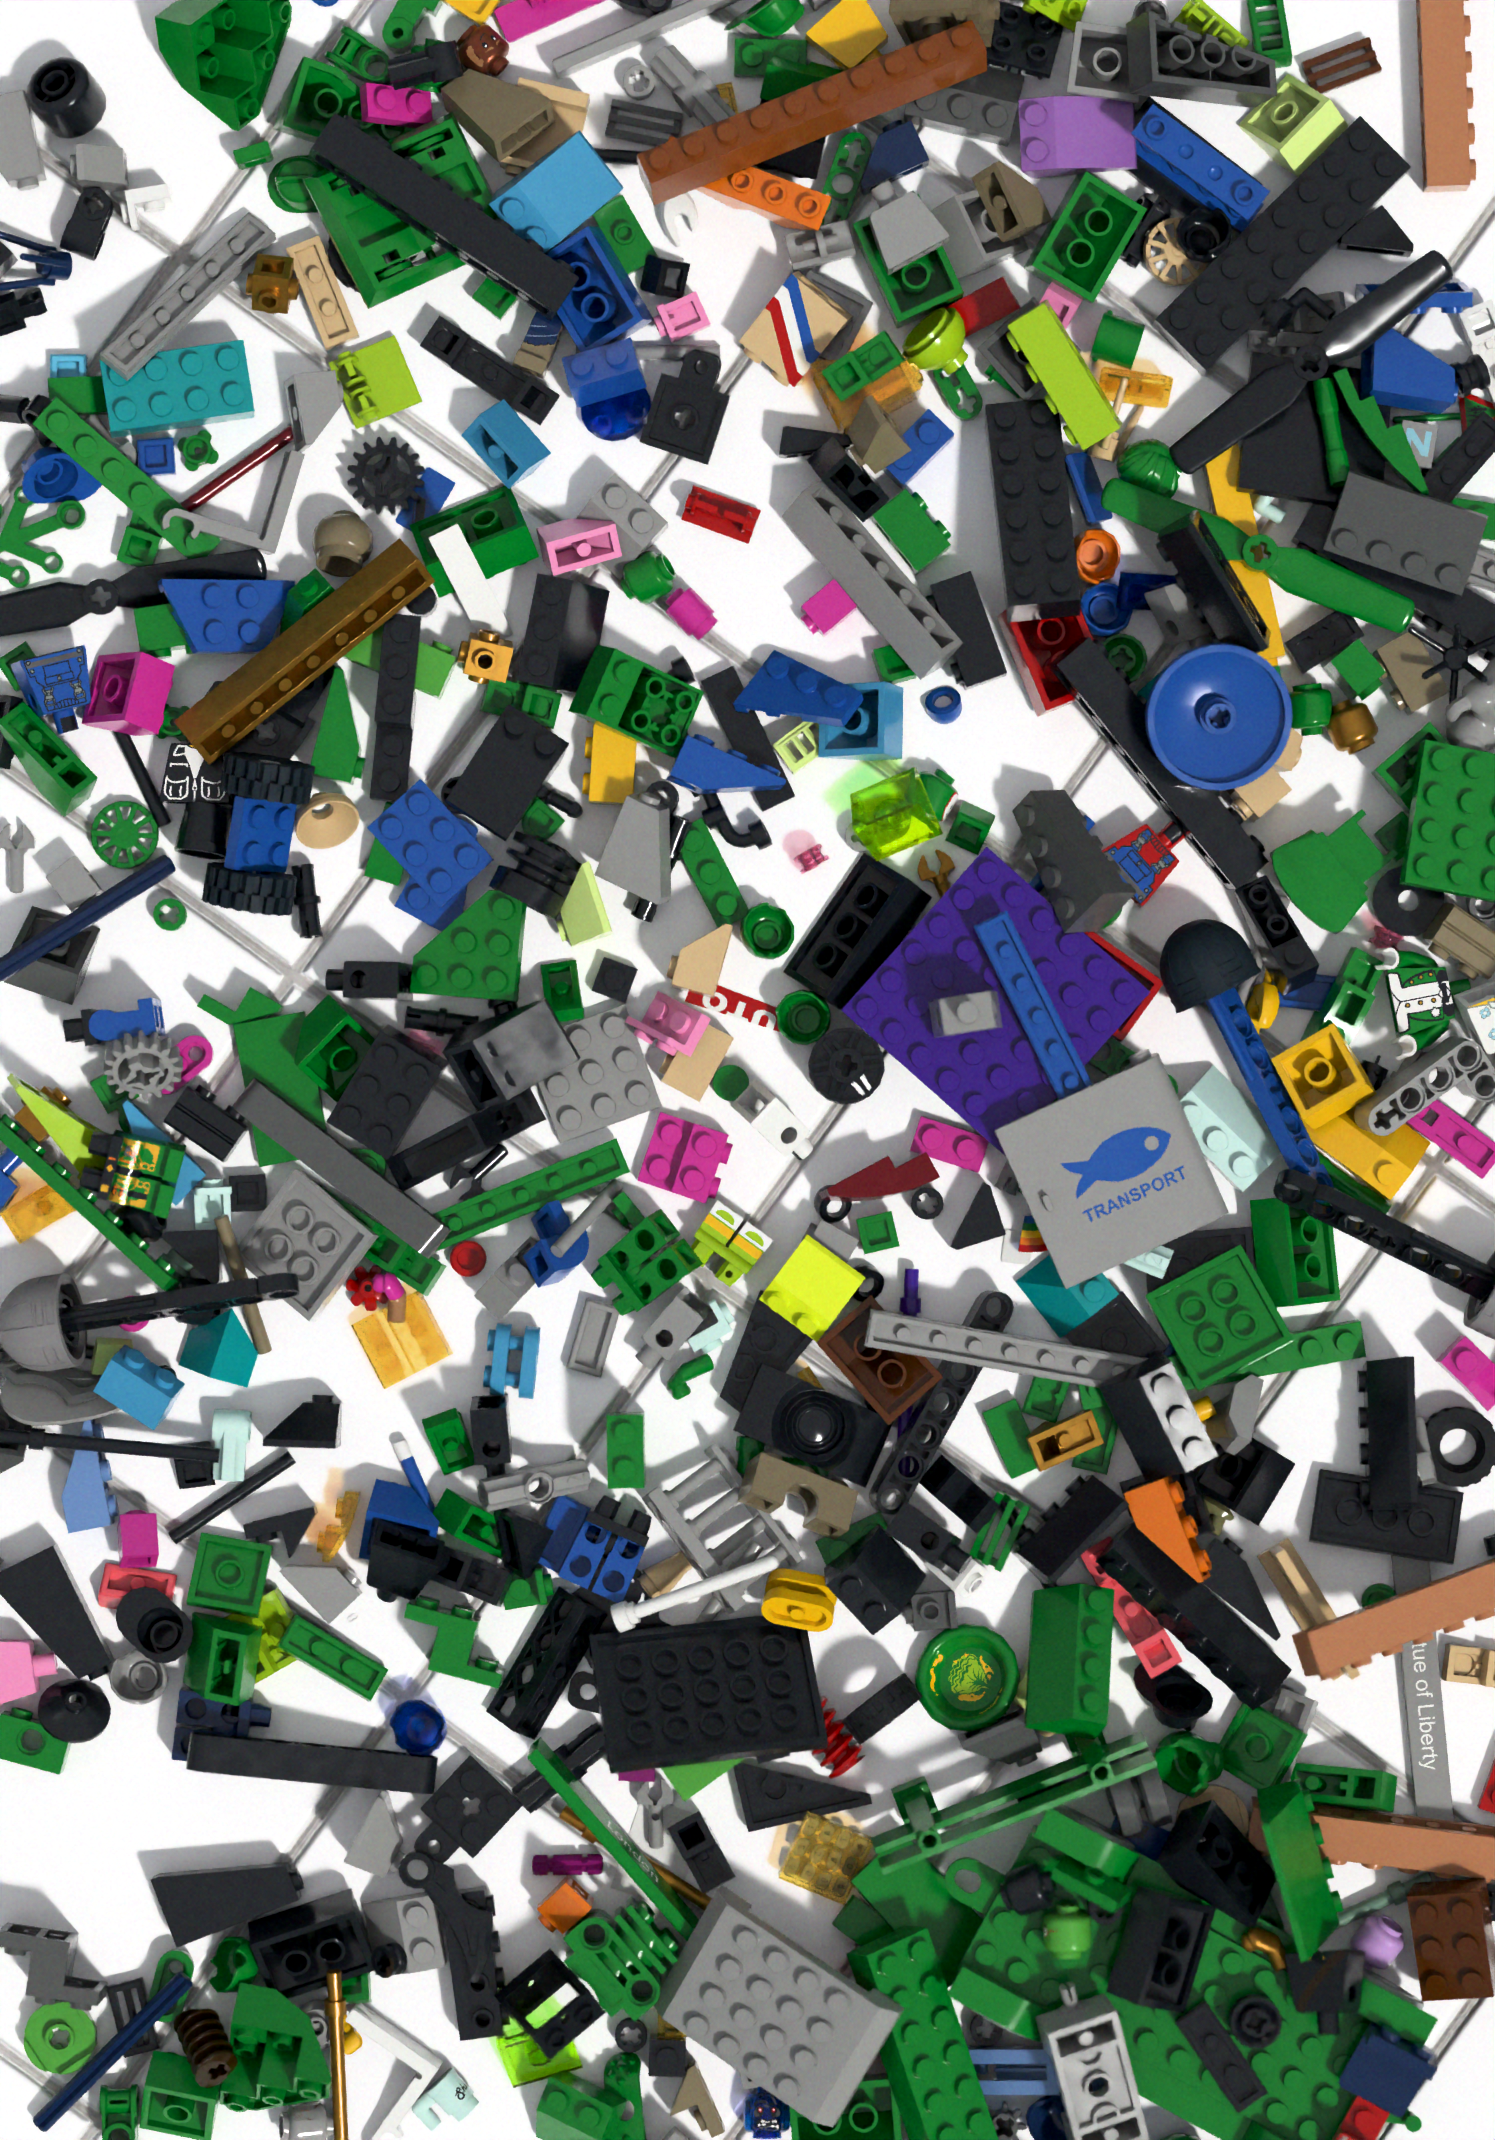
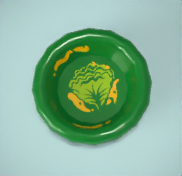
(967, 1677)

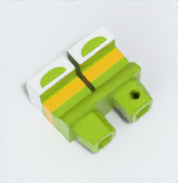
(743, 1250)

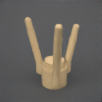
(1110, 446)

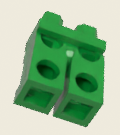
(635, 1273)

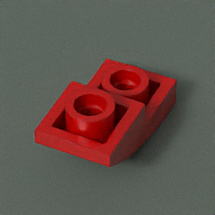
(986, 305)

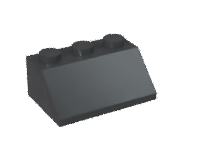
(973, 108)

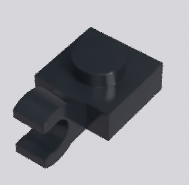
(15, 311)

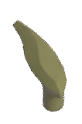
(1219, 1514)

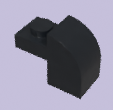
(959, 1494)

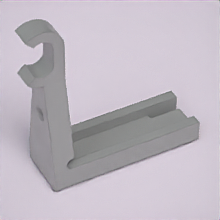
(274, 519)

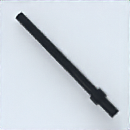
(38, 1439)

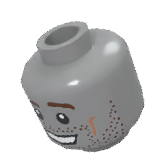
(305, 2122)

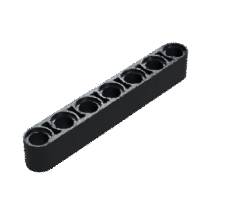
(937, 1421)
(311, 1763)

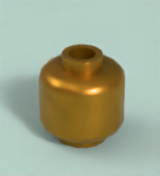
(1351, 727)

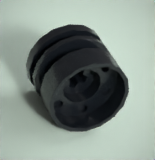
(536, 874)
(829, 1079)

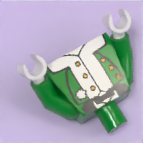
(1418, 998)

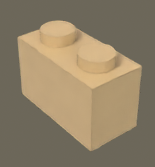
(695, 1073)

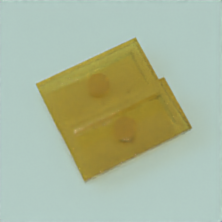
(402, 1348)

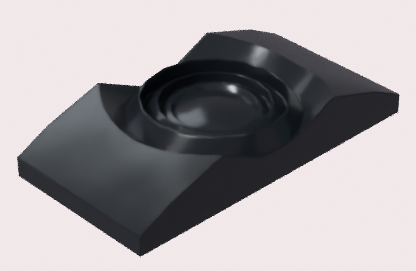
(812, 1425)

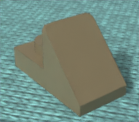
(694, 2092)

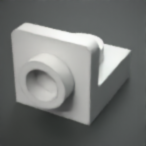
(150, 198)
(965, 1583)

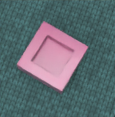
(1062, 302)

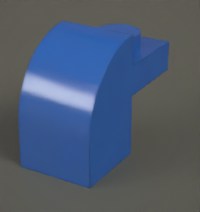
(544, 1266)

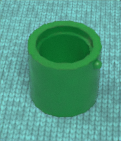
(1117, 340)

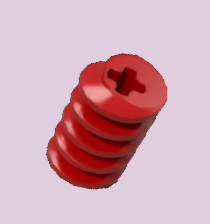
(839, 1751)

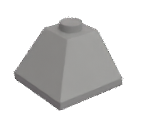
(378, 1840)

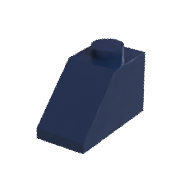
(894, 156)

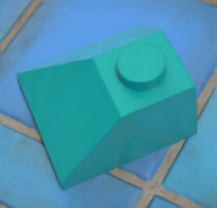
(1064, 1307)

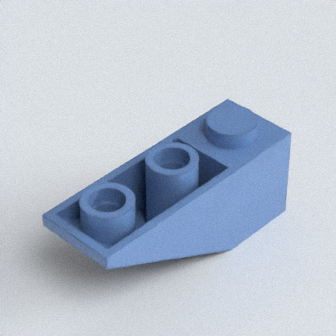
(86, 1490)

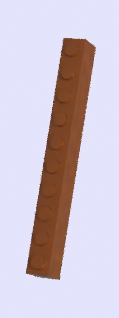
(812, 112)

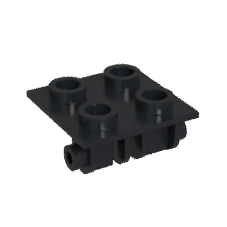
(1024, 41)

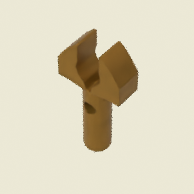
(940, 881)

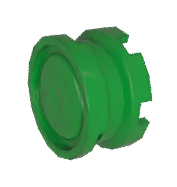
(1127, 654)

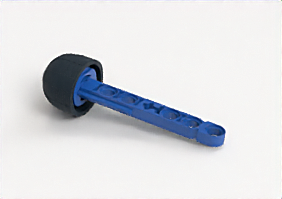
(1204, 965)

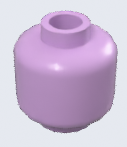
(1380, 1940)

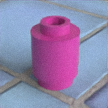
(691, 613)

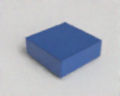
(157, 456)

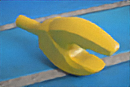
(1263, 1003)

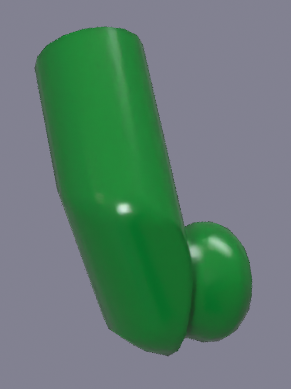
(687, 1372)

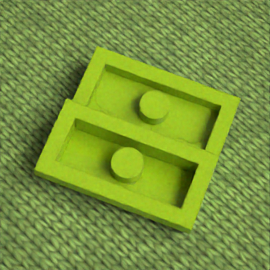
(274, 1618)

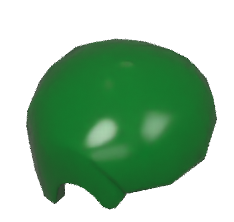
(767, 931)
(803, 1017)
(234, 1964)

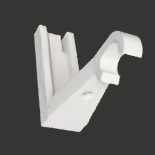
(406, 2050)

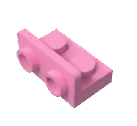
(672, 1024)

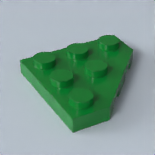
(475, 953)

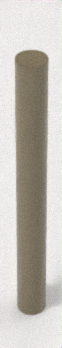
(239, 1272)

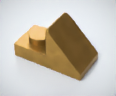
(1063, 1440)

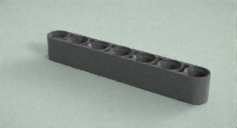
(341, 1168)

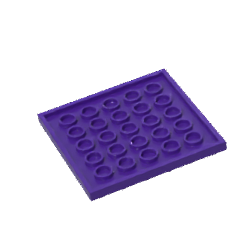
(992, 1072)

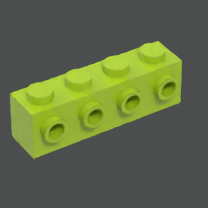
(1064, 375)

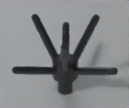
(1454, 657)

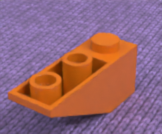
(1162, 1519)

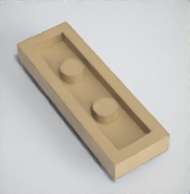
(322, 293)

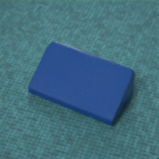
(1086, 488)

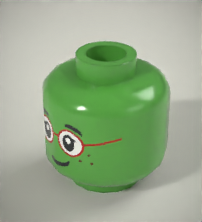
(1067, 1931)

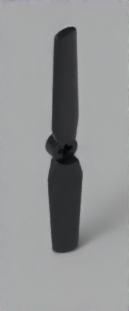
(1341, 339)
(64, 603)

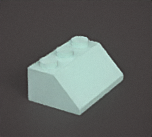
(1229, 1129)

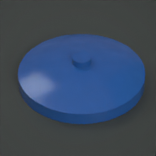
(1218, 716)

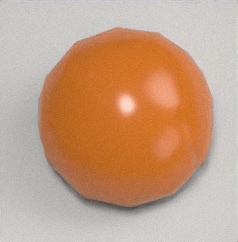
(1096, 555)

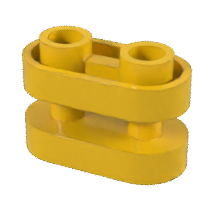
(798, 1600)

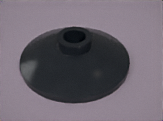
(70, 1722)

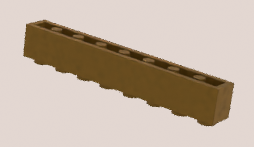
(304, 651)

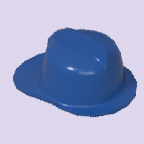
(55, 477)

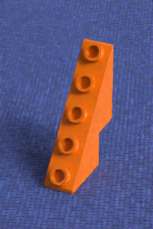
(770, 197)

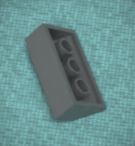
(1405, 532)

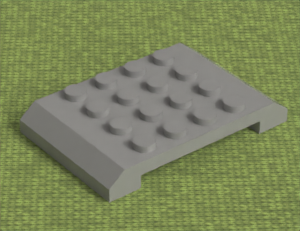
(775, 2010)

